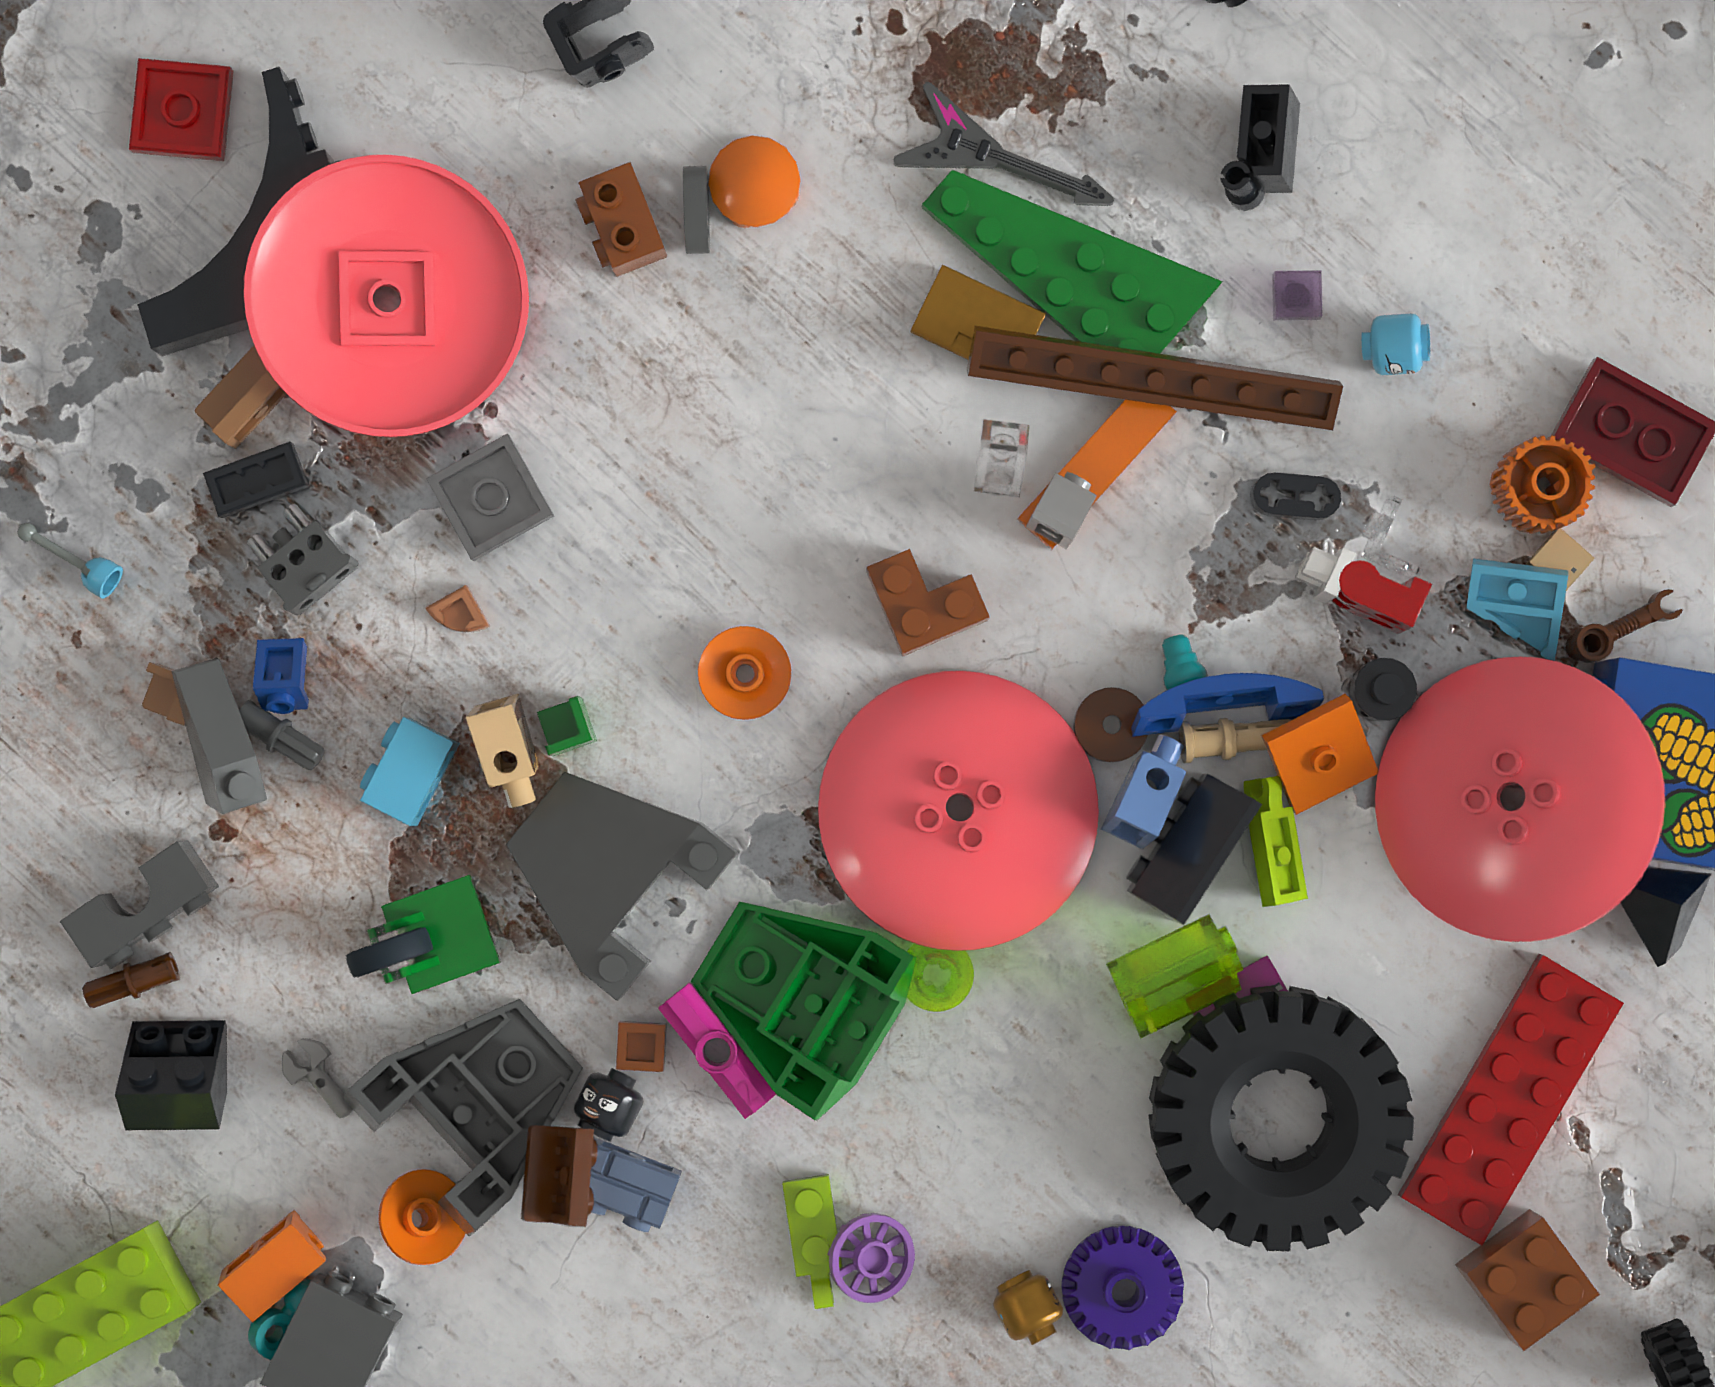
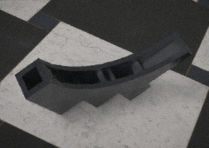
(213, 299)

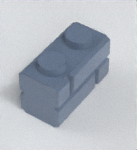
(632, 1186)

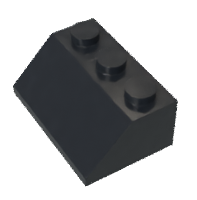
(1192, 847)

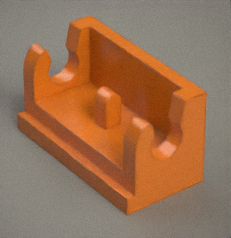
(272, 1266)

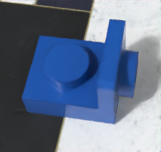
(281, 675)

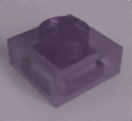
(1297, 295)

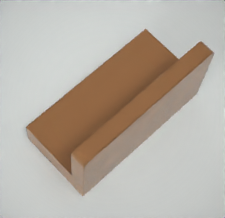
(240, 400)

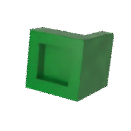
(566, 726)

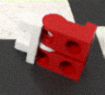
(1362, 590)

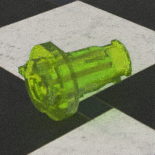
(949, 995)

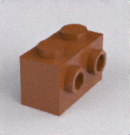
(622, 220)

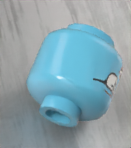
(1397, 344)

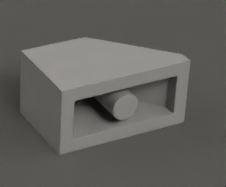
(1062, 509)

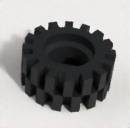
(1675, 1356)

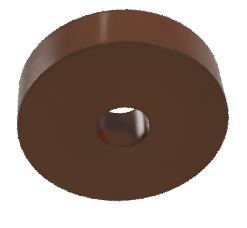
(1090, 730)

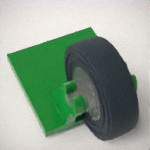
(429, 938)

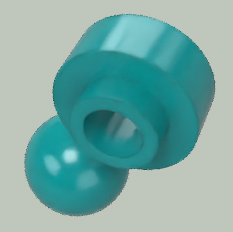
(280, 1318)

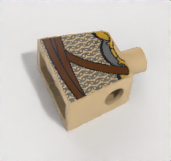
(499, 728)

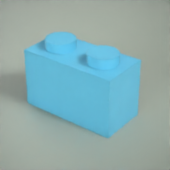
(408, 770)

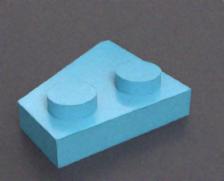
(1521, 600)

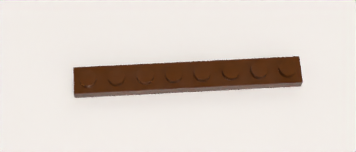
(1154, 378)

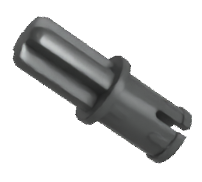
(281, 736)

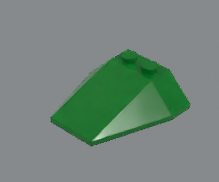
(804, 999)

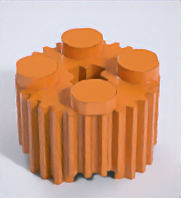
(1566, 495)

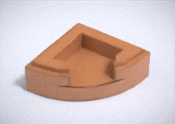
(459, 611)

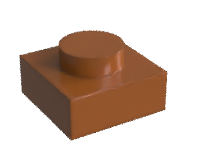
(641, 1046)

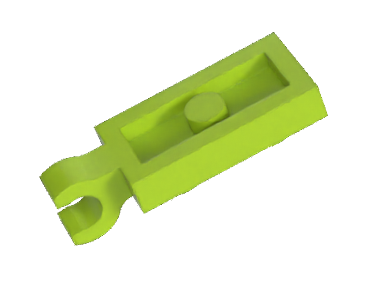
(1275, 845)
(812, 1232)

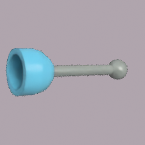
(97, 575)

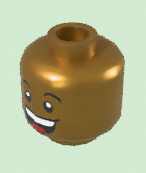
(1028, 1307)

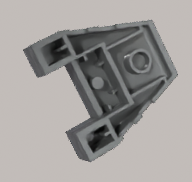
(594, 859)
(481, 1095)

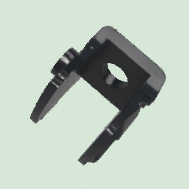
(607, 64)

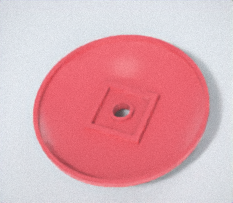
(399, 228)
(1586, 810)
(943, 877)

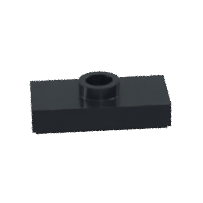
(255, 479)

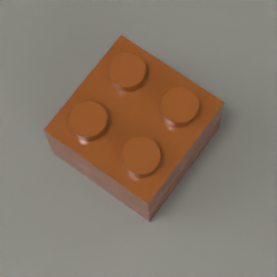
(1527, 1279)

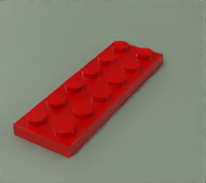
(1510, 1099)

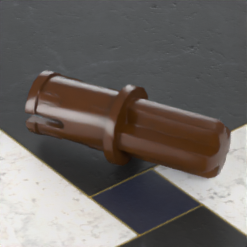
(131, 980)

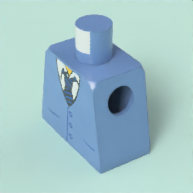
(1139, 809)

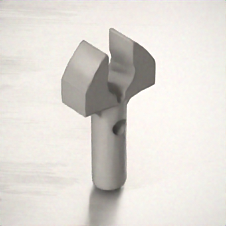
(317, 1076)

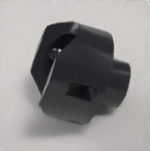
(1383, 689)

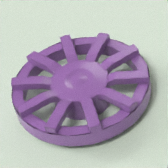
(871, 1257)

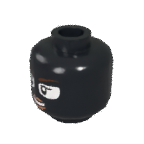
(608, 1104)

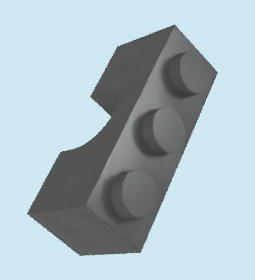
(176, 884)

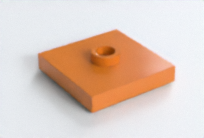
(1320, 753)

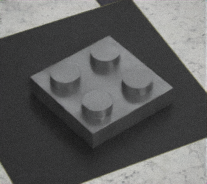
(490, 497)

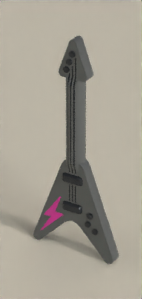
(969, 146)

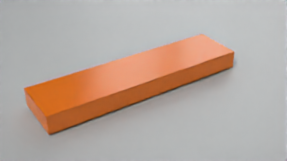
(1111, 449)

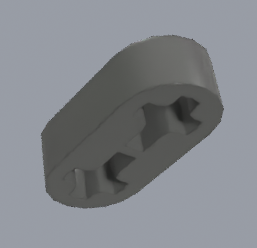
(696, 209)

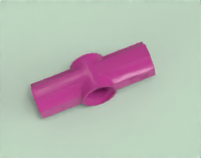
(735, 1076)

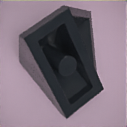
(1664, 907)

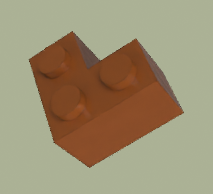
(921, 616)

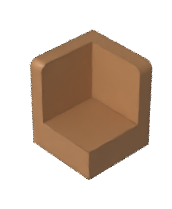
(162, 694)

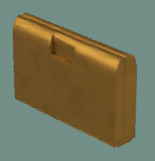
(961, 303)

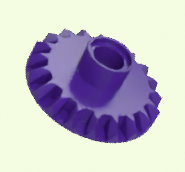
(1108, 1258)

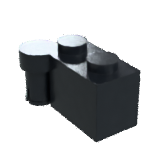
(1264, 146)

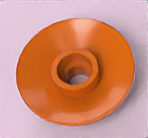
(719, 672)
(438, 1232)

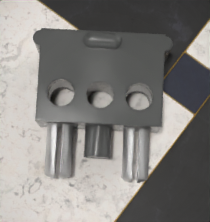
(315, 575)

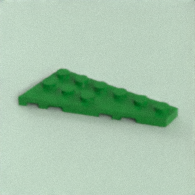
(1075, 274)

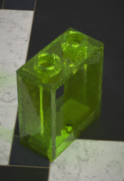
(1176, 975)

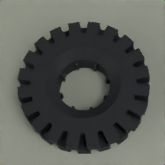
(1336, 1174)

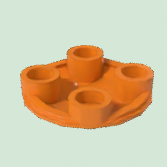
(754, 181)

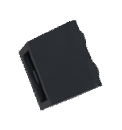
(173, 1075)

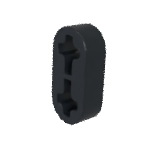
(1296, 485)

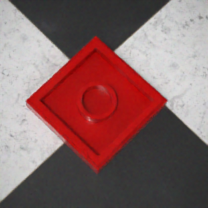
(181, 109)

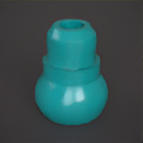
(1180, 662)

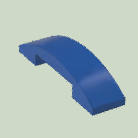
(1281, 696)

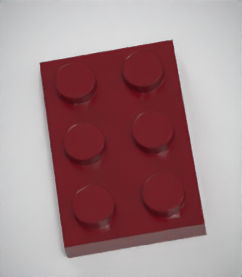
(1635, 431)

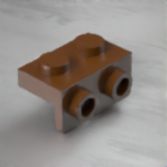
(558, 1175)

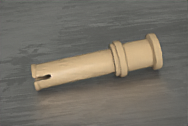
(1223, 738)

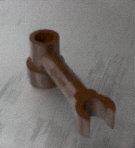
(1602, 638)

